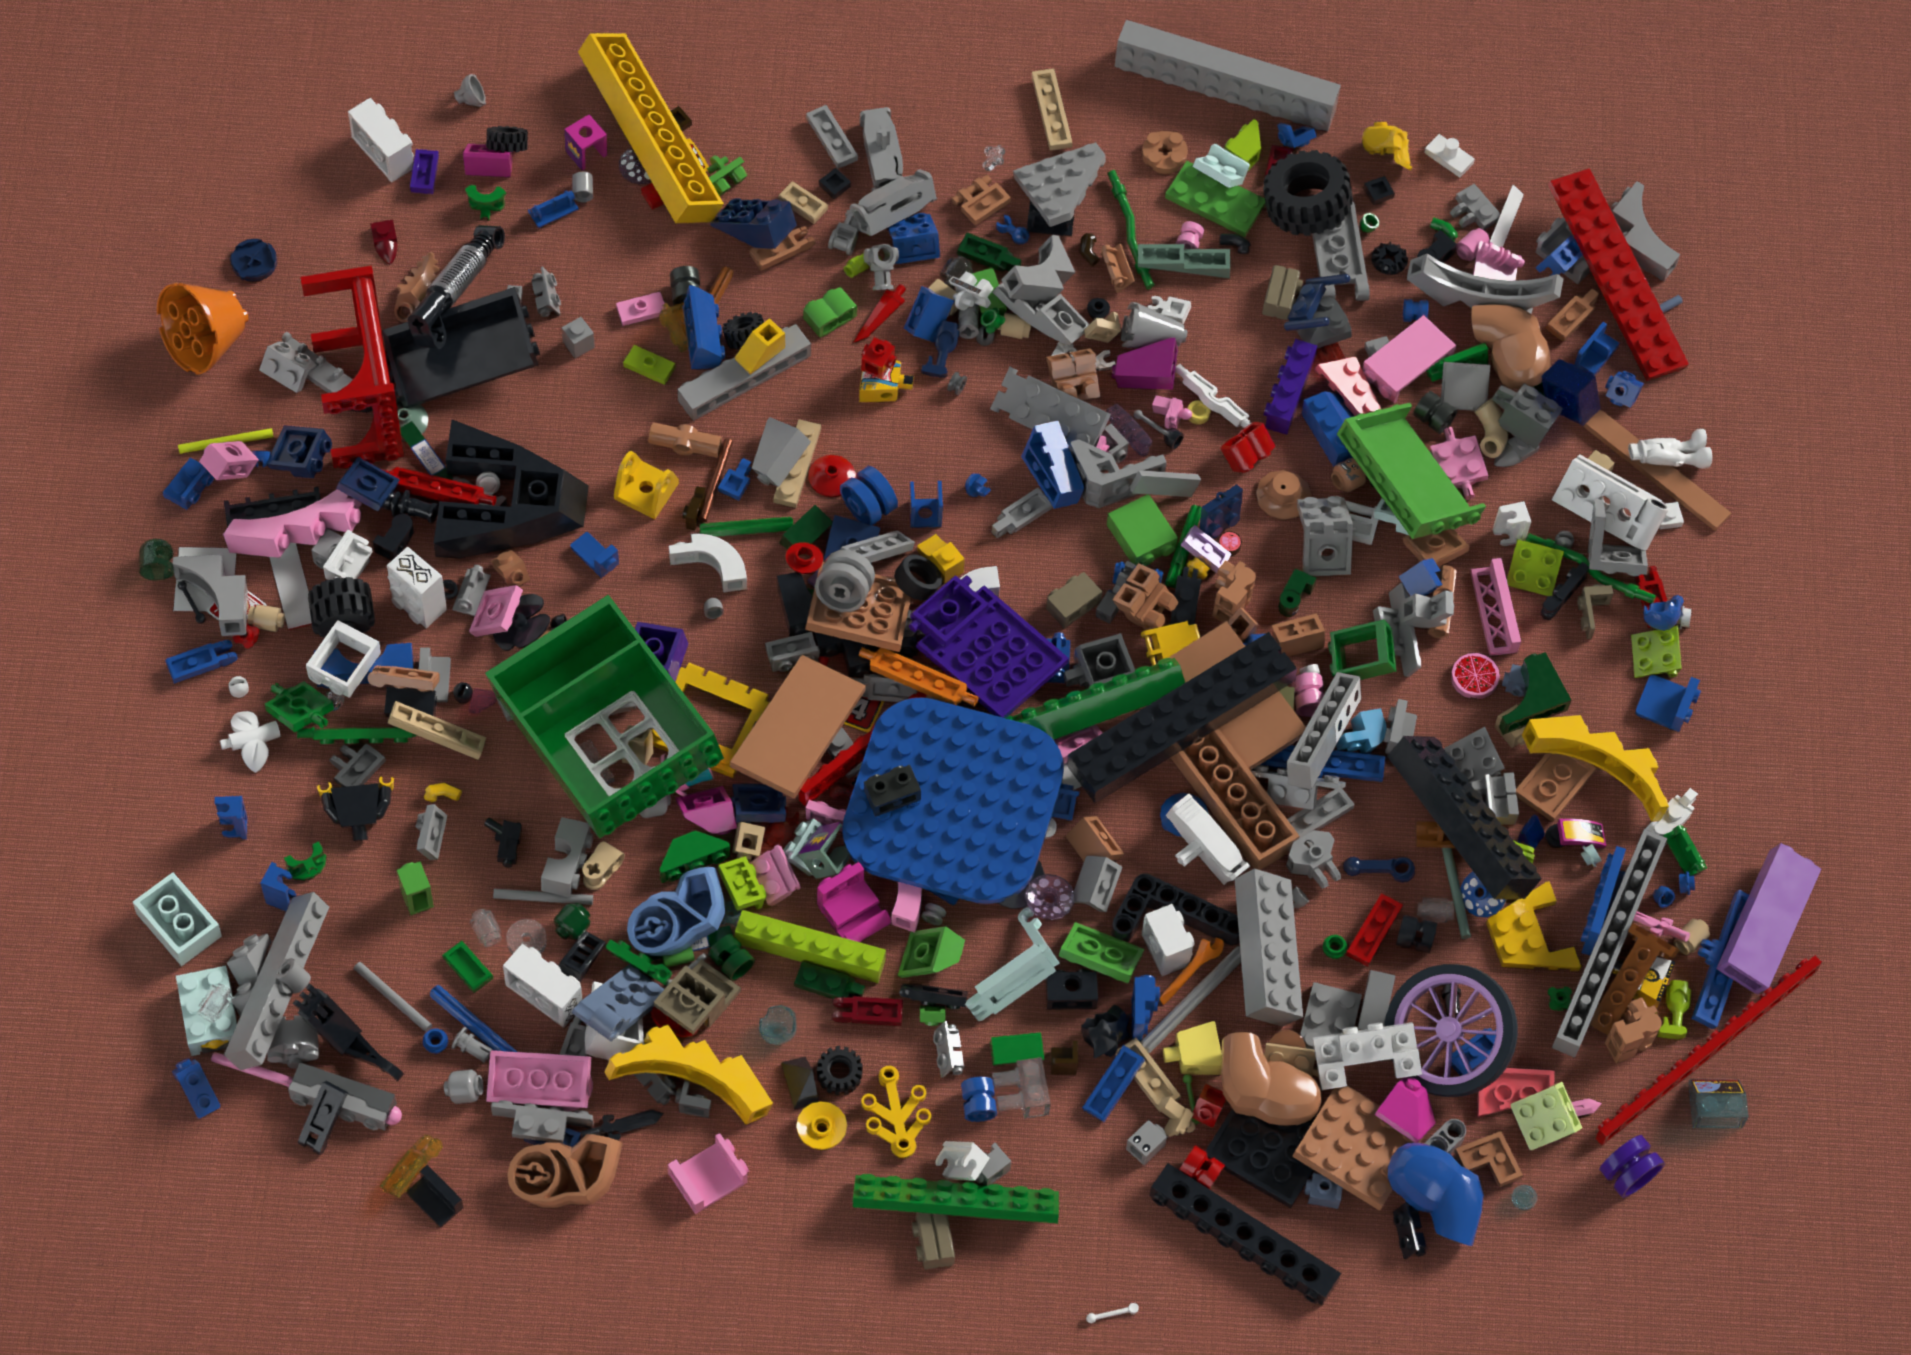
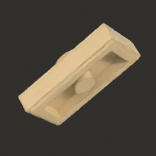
(803, 202)

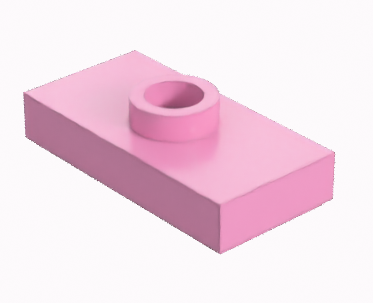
(640, 308)

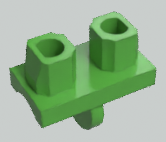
(733, 170)

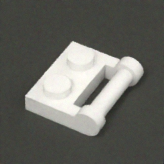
(1362, 527)

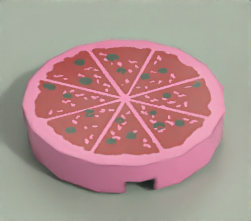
(1475, 676)

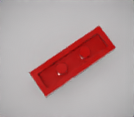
(1374, 930)

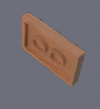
(1554, 783)

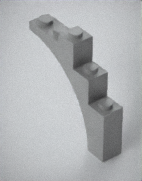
(1452, 285)

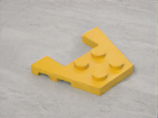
(1519, 936)

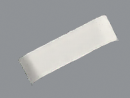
(292, 587)

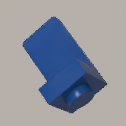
(595, 555)
(196, 1087)

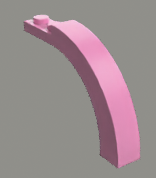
(908, 902)

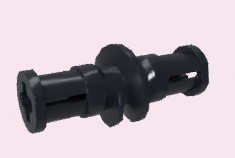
(413, 507)

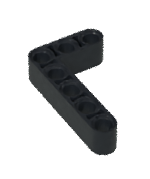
(1180, 900)

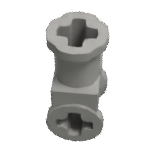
(845, 235)

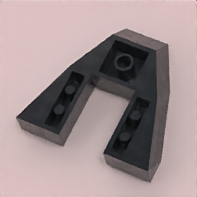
(543, 504)

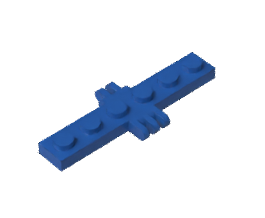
(1339, 764)
(1717, 984)

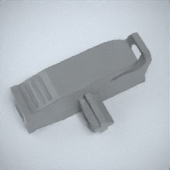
(881, 146)
(893, 202)

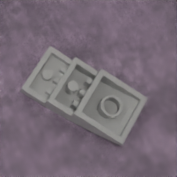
(1052, 318)

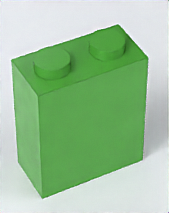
(1142, 531)

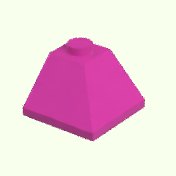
(709, 809)
(1408, 1109)

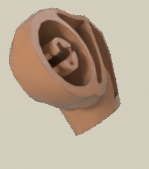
(1516, 343)

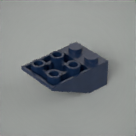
(756, 221)

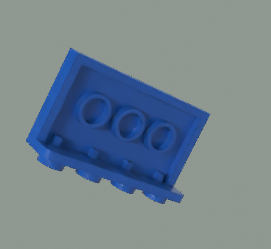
(1603, 899)

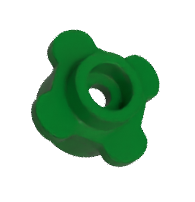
(992, 320)
(1555, 1003)

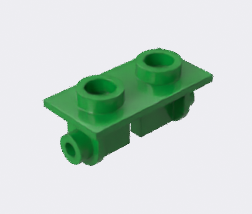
(1685, 851)

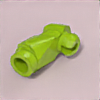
(856, 266)

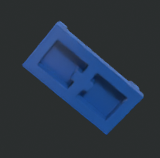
(1562, 257)
(232, 811)
(274, 890)

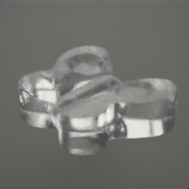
(994, 157)

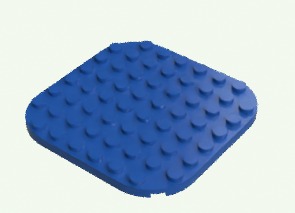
(981, 804)

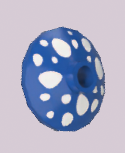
(1479, 906)

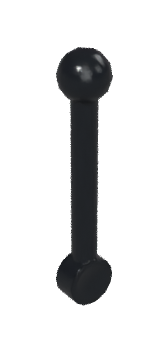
(200, 617)

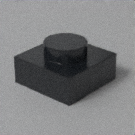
(834, 183)
(1379, 190)

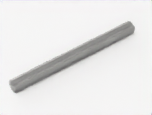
(1192, 1000)

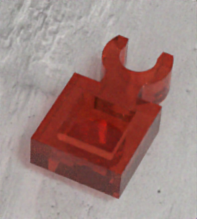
(780, 832)

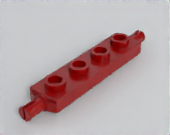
(439, 488)

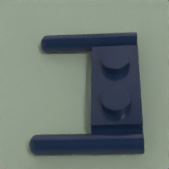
(1308, 300)

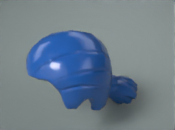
(1664, 614)

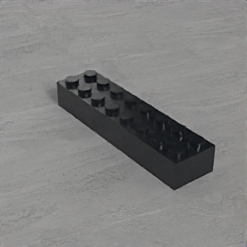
(1464, 817)

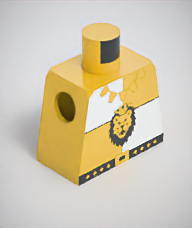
(1654, 982)

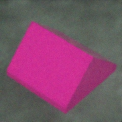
(486, 162)

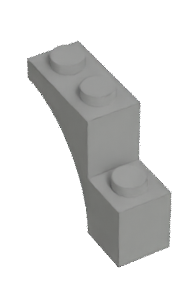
(246, 966)

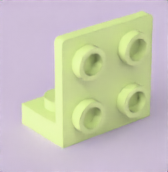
(1546, 1116)

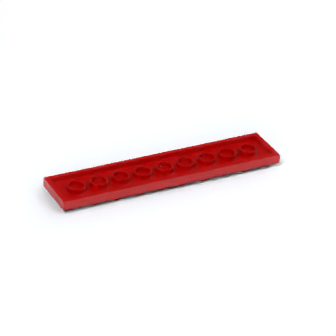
(1618, 274)

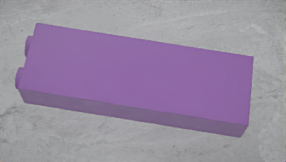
(1769, 918)

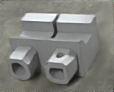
(1499, 796)

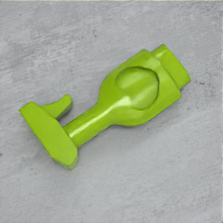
(1678, 1002)

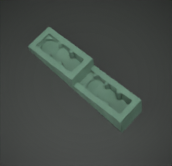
(1176, 258)

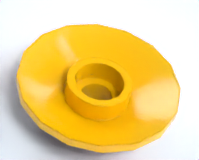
(824, 1115)

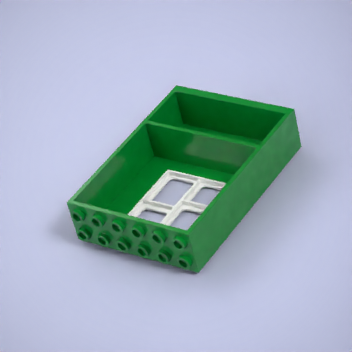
(578, 680)

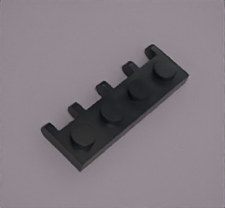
(270, 507)

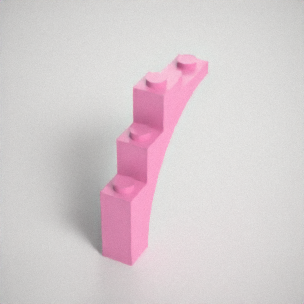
(304, 526)

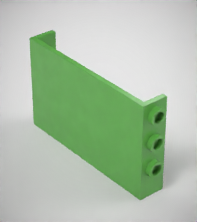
(1406, 472)

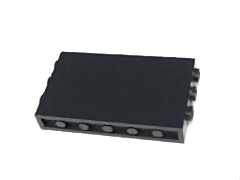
(482, 344)

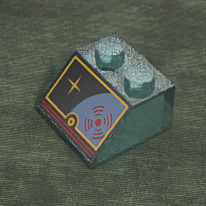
(1718, 1103)

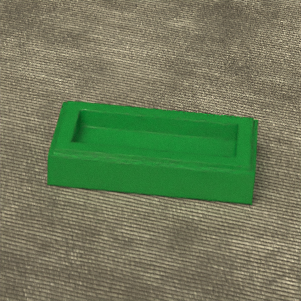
(467, 966)

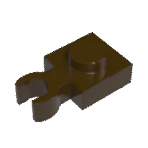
(692, 511)

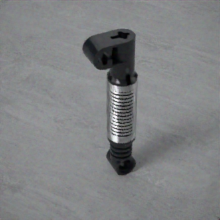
(449, 285)

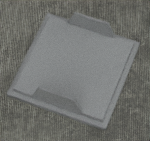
(1465, 385)

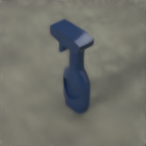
(945, 343)

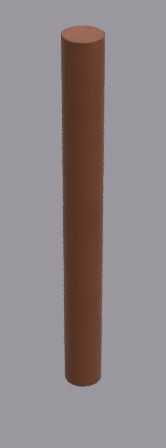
(715, 480)

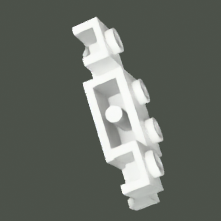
(1366, 1046)

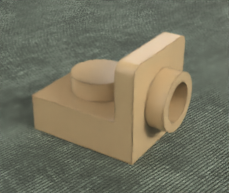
(1103, 329)

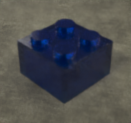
(1572, 390)

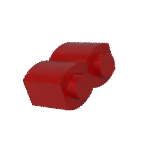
(1248, 447)

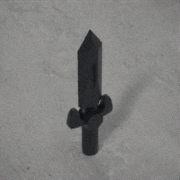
(624, 1124)

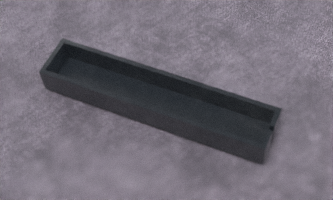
(1181, 717)

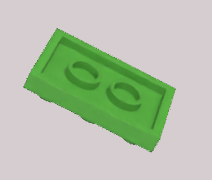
(1101, 952)

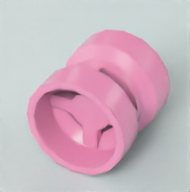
(1190, 235)

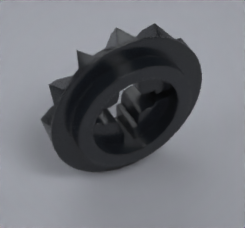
(1387, 266)

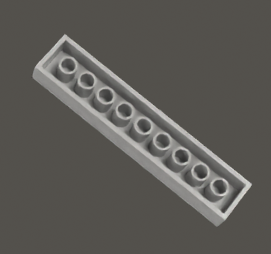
(1227, 75)

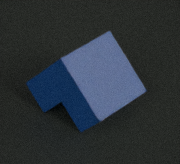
(1421, 578)

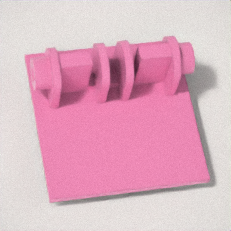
(1496, 263)

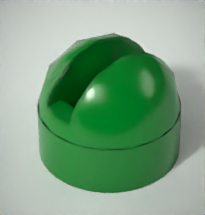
(1369, 223)

